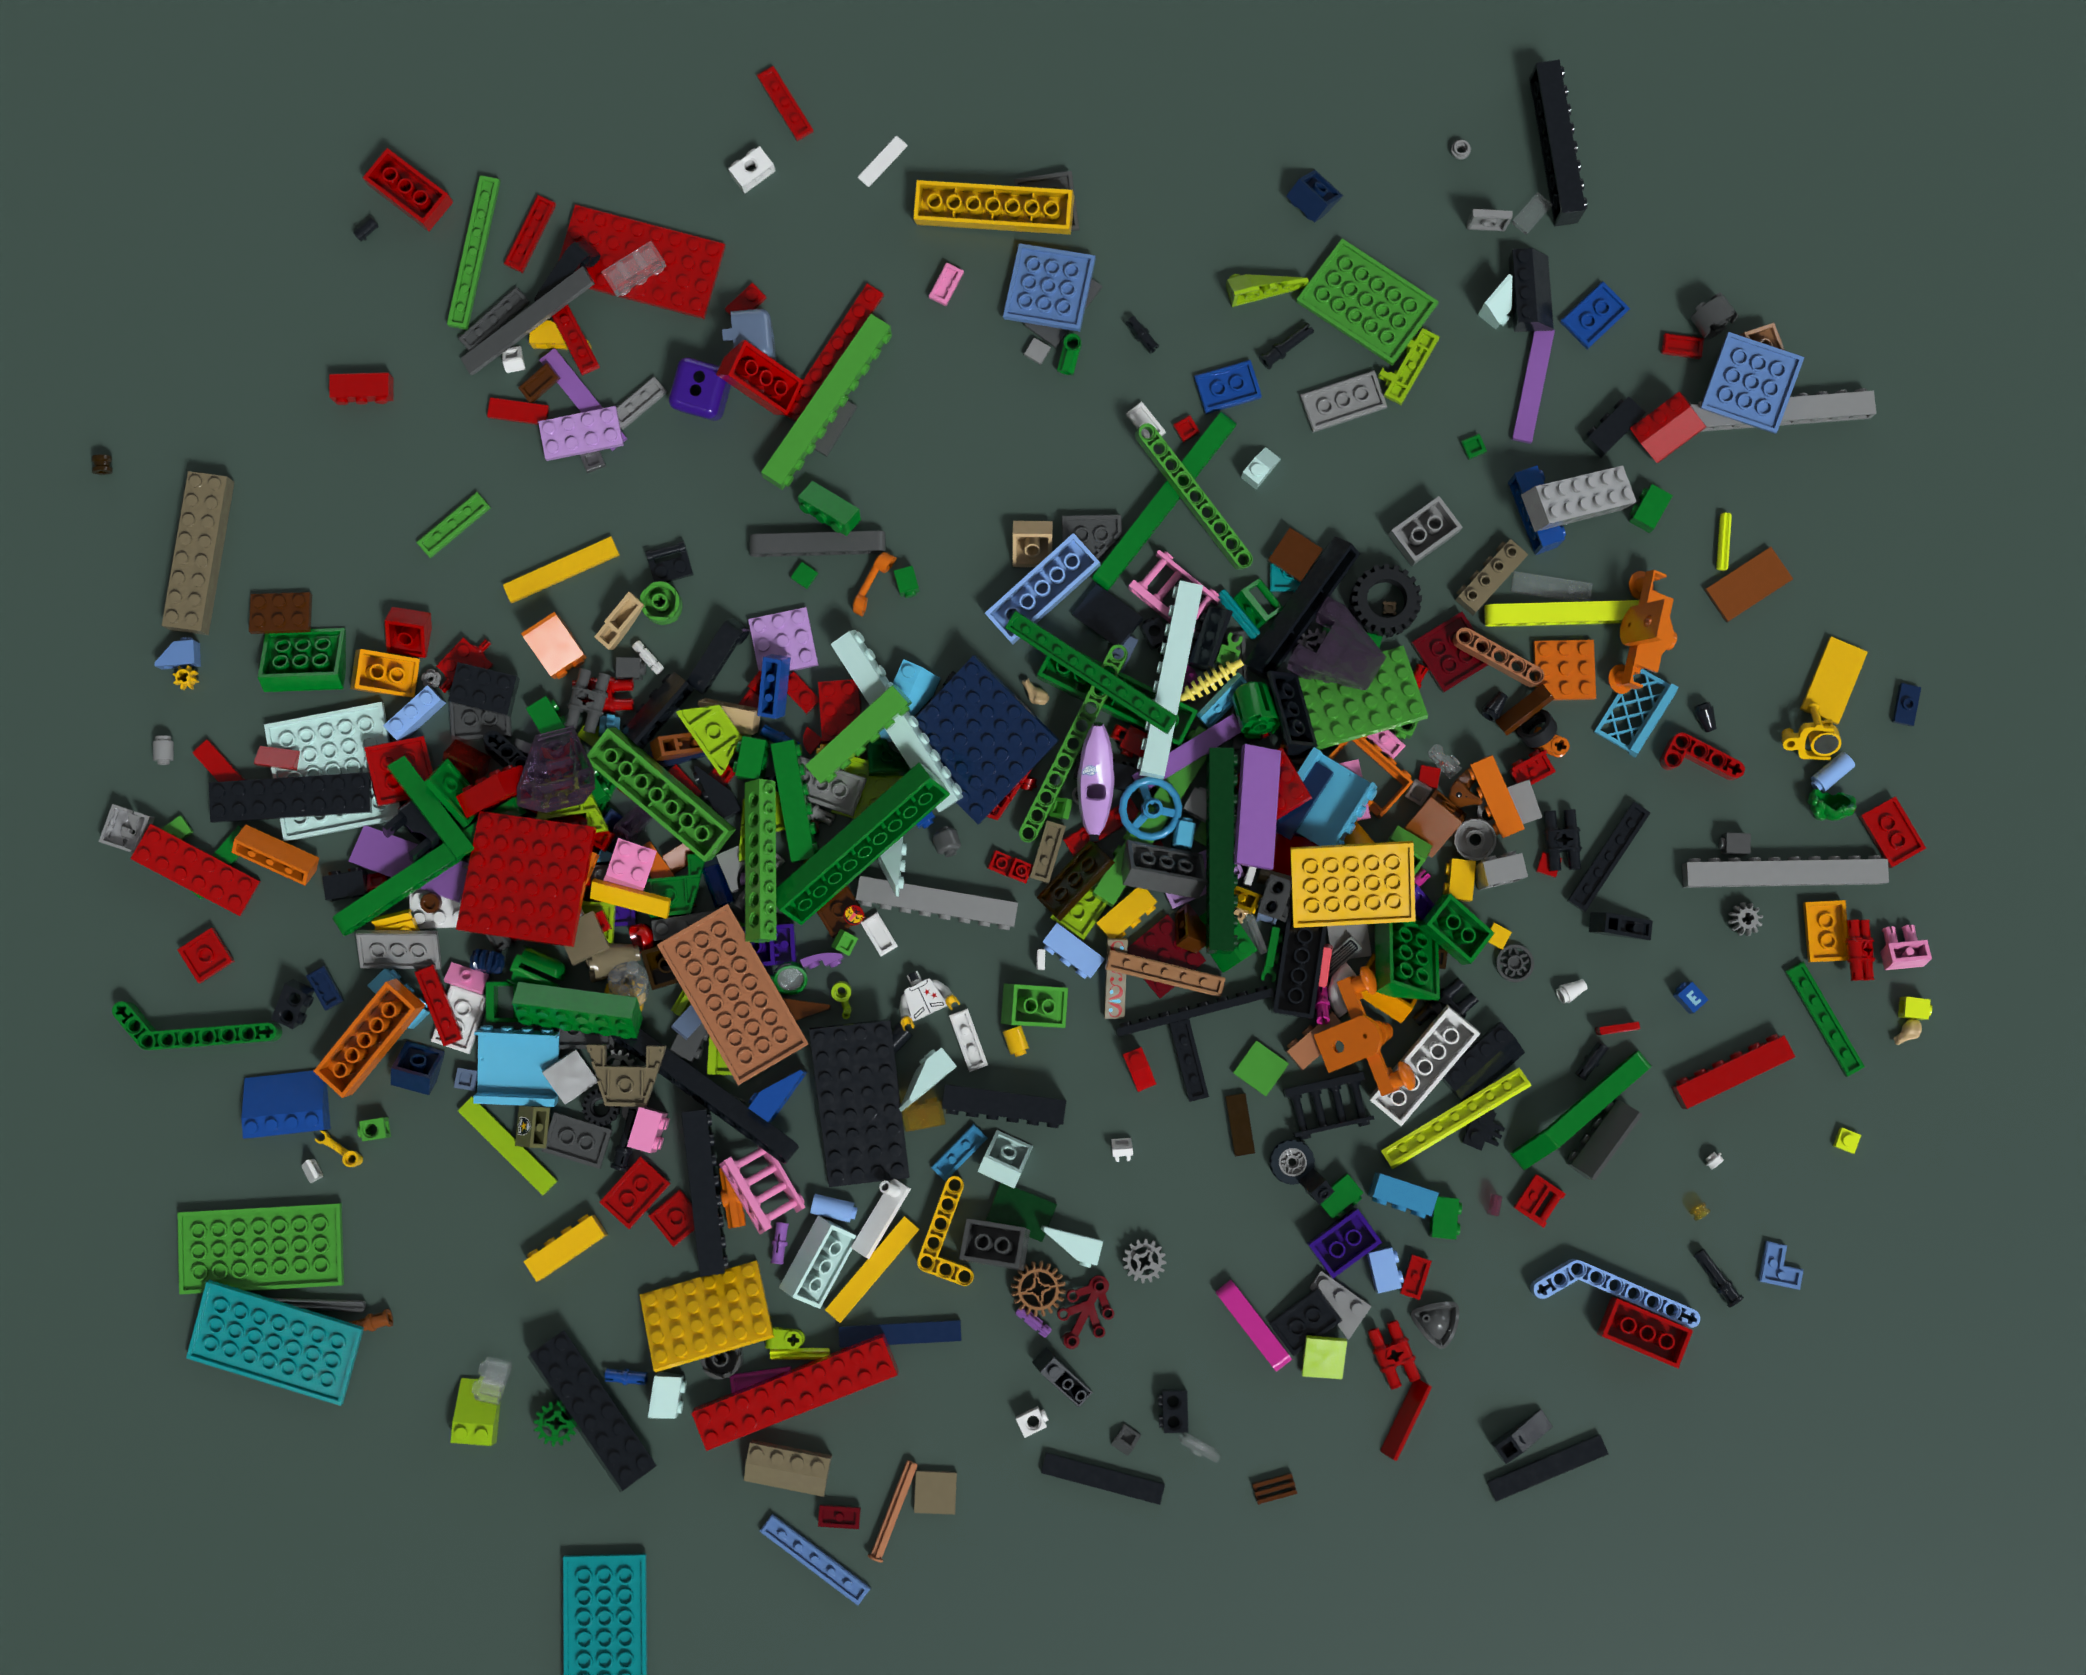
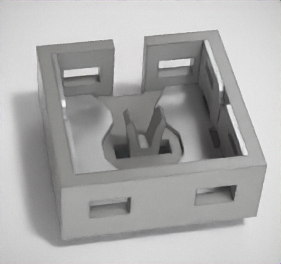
(115, 828)

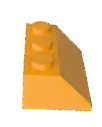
(1394, 1007)

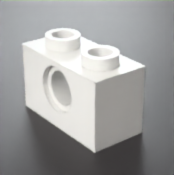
(748, 179)

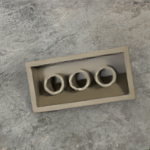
(787, 1467)

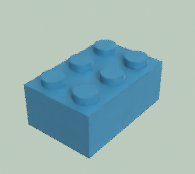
(1402, 1195)

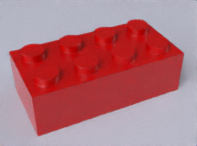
(408, 189)
(1645, 1332)

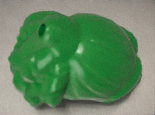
(1830, 806)

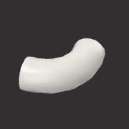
(1334, 994)

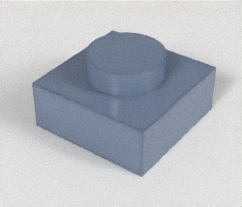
(466, 1079)

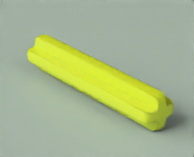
(1724, 541)
(799, 1353)

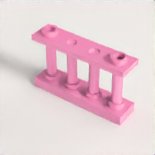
(1155, 601)
(751, 1202)

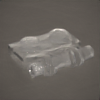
(1448, 765)

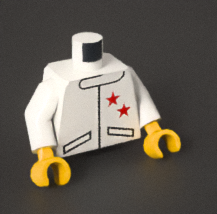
(923, 999)

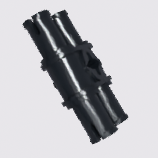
(1570, 833)
(1434, 1007)

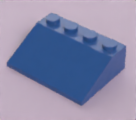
(284, 1105)

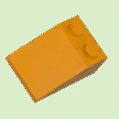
(384, 673)

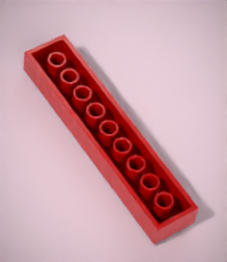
(795, 1391)

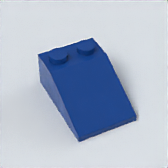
(773, 1098)

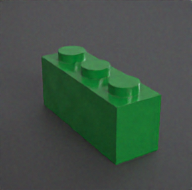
(829, 508)

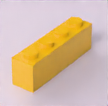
(565, 1248)

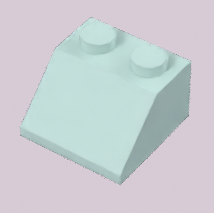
(1005, 1159)
(666, 1395)

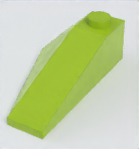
(1251, 288)

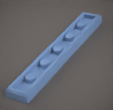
(815, 1559)

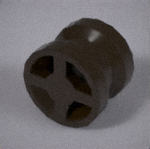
(101, 464)

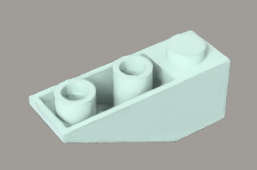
(893, 865)

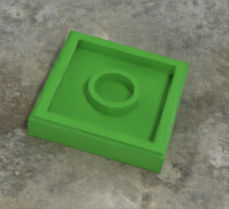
(1260, 1068)

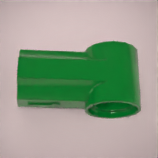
(1069, 355)

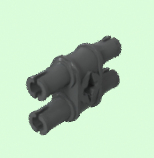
(581, 692)

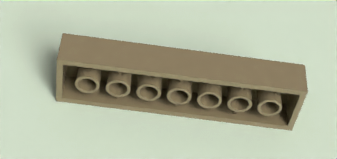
(198, 553)

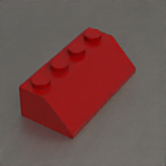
(760, 378)

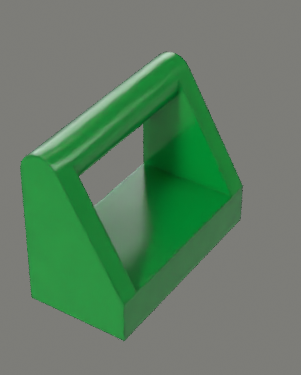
(1253, 608)
(492, 1002)

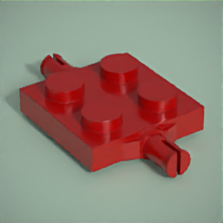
(466, 654)

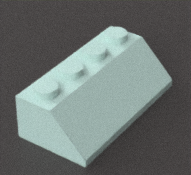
(818, 1262)

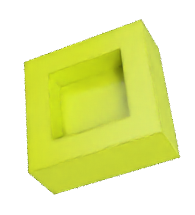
(1847, 1140)

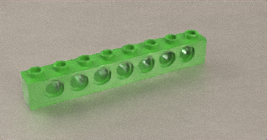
(760, 861)

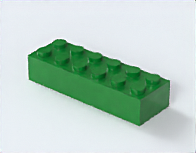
(577, 1010)

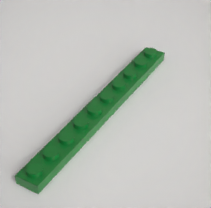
(1091, 672)

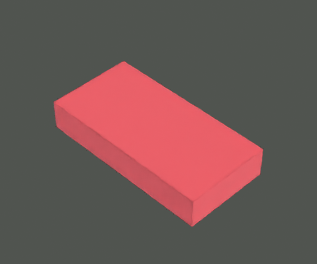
(1325, 966)

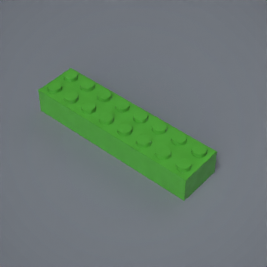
(660, 794)

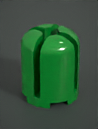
(1255, 709)
(536, 961)

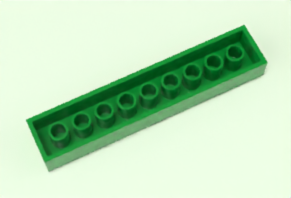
(860, 843)

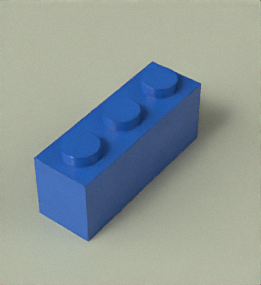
(774, 686)

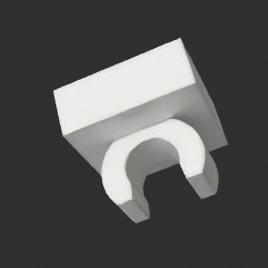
(1122, 1147)

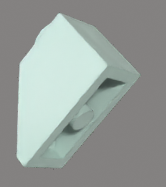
(1260, 468)

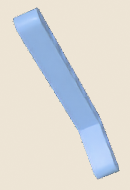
(1621, 1291)

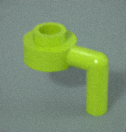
(842, 997)

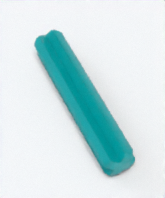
(1238, 614)

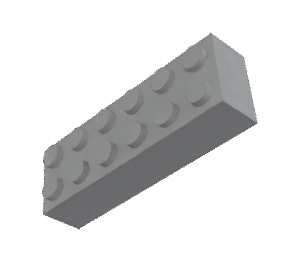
(1578, 498)

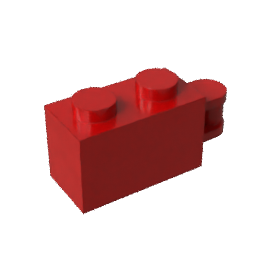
(1132, 741)

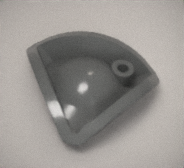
(1437, 1322)

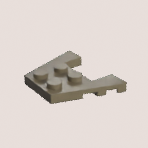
(626, 1084)

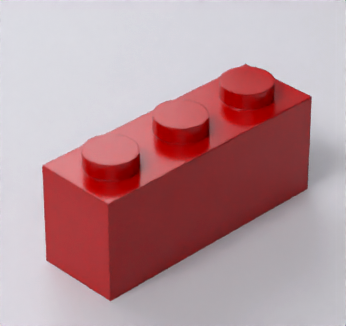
(361, 388)

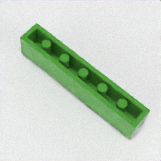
(859, 734)

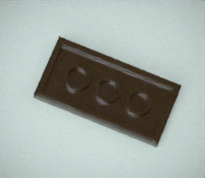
(1075, 880)

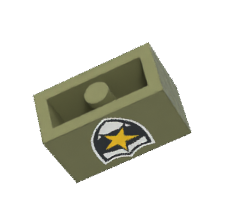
(532, 1126)

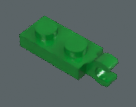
(1272, 956)

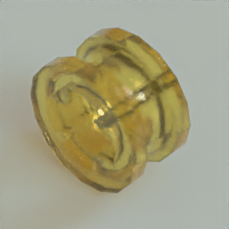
(1699, 1211)

